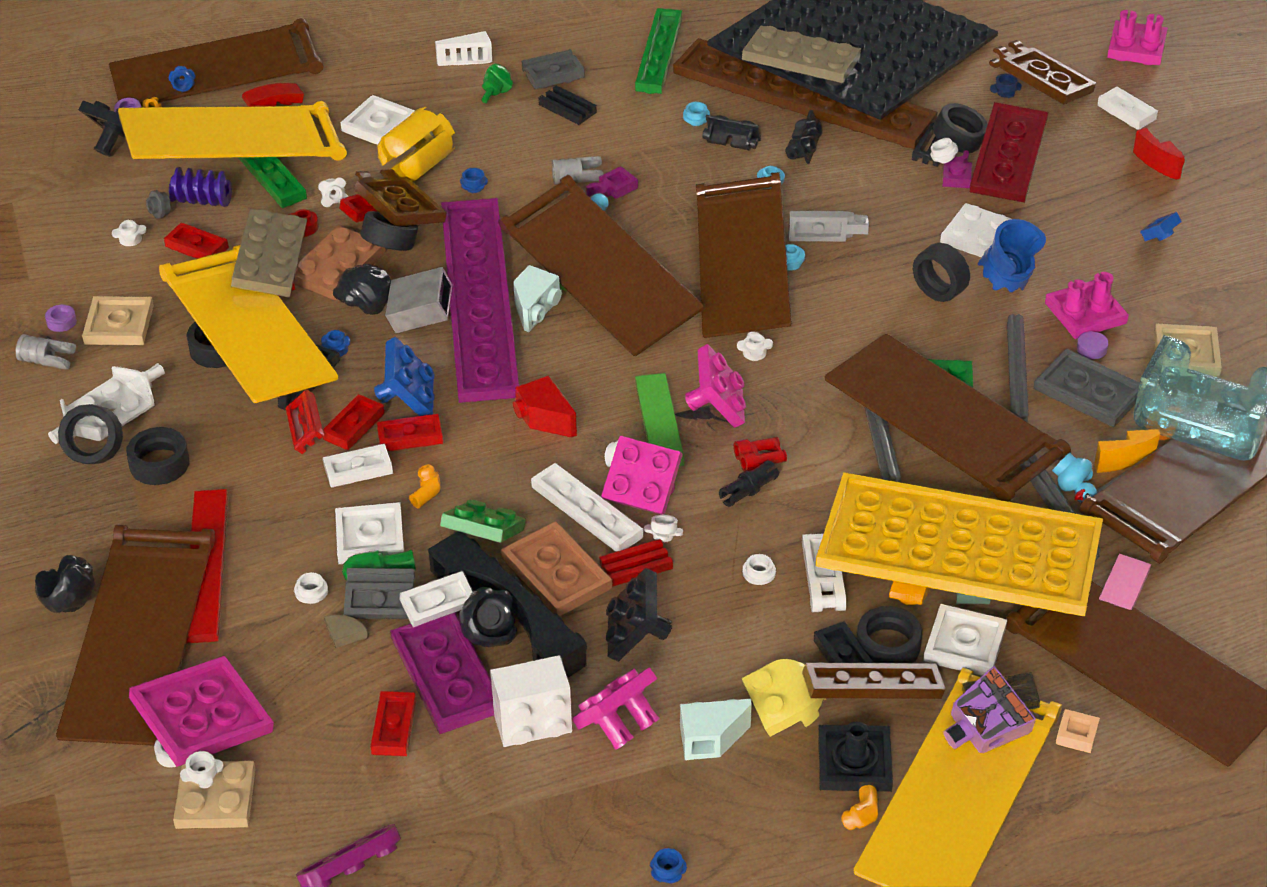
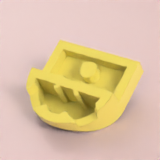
(781, 695)

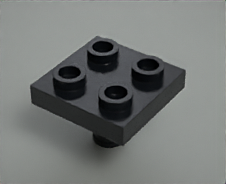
(108, 121)
(634, 615)
(854, 757)

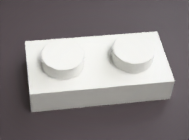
(1127, 108)
(357, 465)
(435, 598)

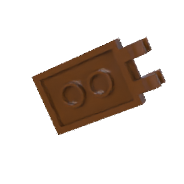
(1043, 72)
(398, 199)

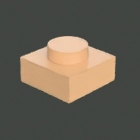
(1077, 731)

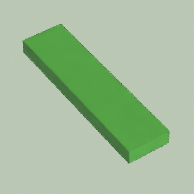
(658, 412)

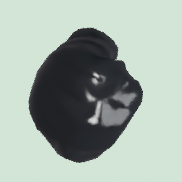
(364, 287)
(67, 587)
(488, 618)

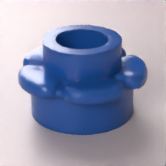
(182, 84)
(473, 180)
(336, 341)
(668, 859)

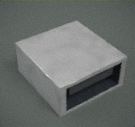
(419, 300)

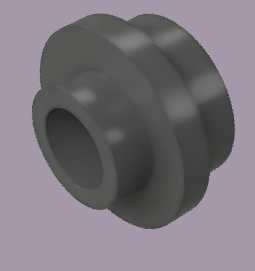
(158, 204)

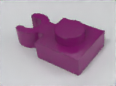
(957, 172)
(614, 183)

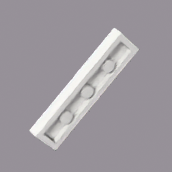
(587, 508)

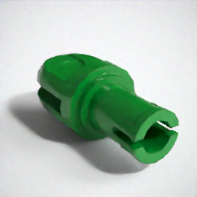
(374, 559)

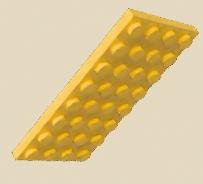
(961, 543)

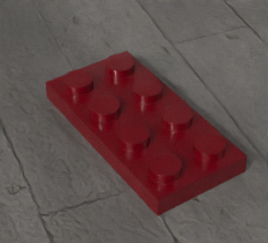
(1009, 152)

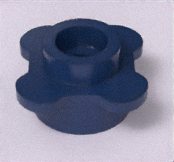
(1006, 85)

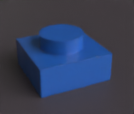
(1161, 227)

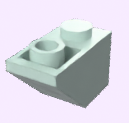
(535, 295)
(713, 727)

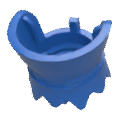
(1011, 256)

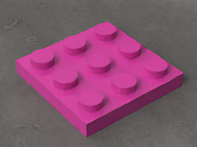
(201, 710)

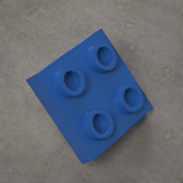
(406, 378)

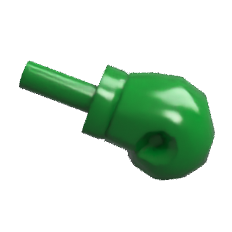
(496, 81)

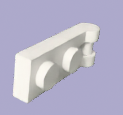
(821, 578)

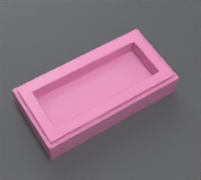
(1125, 582)

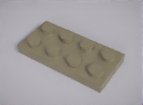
(801, 53)
(269, 252)

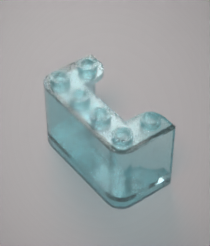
(1201, 406)

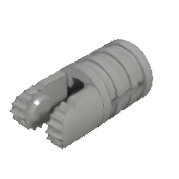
(574, 168)
(43, 351)

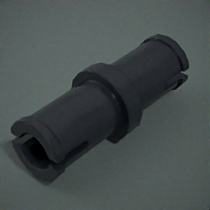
(748, 483)

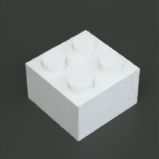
(531, 701)

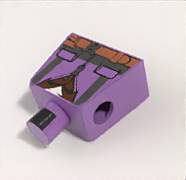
(989, 714)

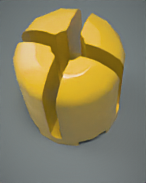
(416, 131)

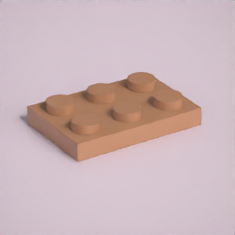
(331, 257)
(556, 569)

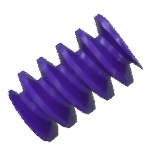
(200, 188)

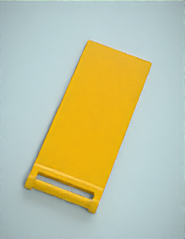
(229, 132)
(248, 329)
(950, 805)

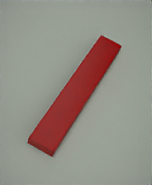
(209, 513)

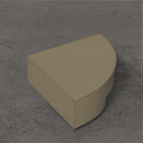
(345, 629)

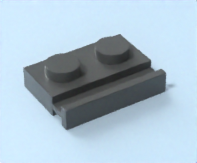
(552, 69)
(376, 592)

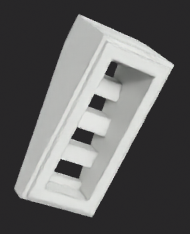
(465, 57)

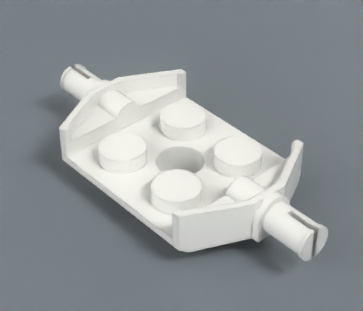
(125, 392)

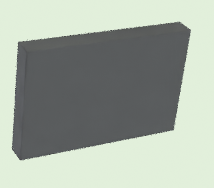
(1088, 387)

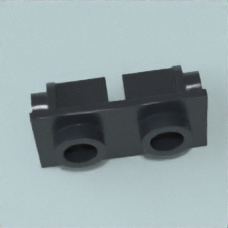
(743, 133)
(804, 138)

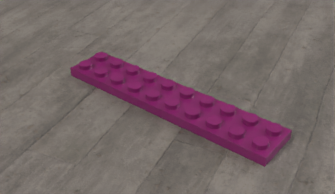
(479, 301)

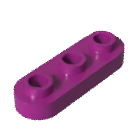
(350, 858)

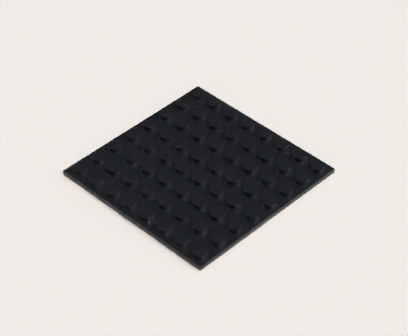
(900, 42)

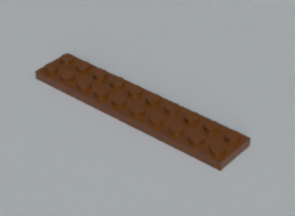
(721, 70)

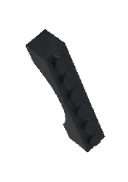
(545, 629)

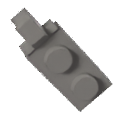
(826, 225)

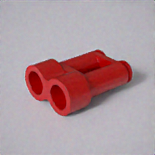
(749, 456)

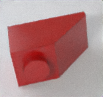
(545, 408)

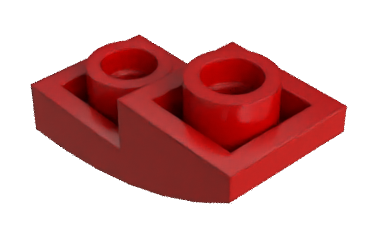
(270, 94)
(1159, 156)

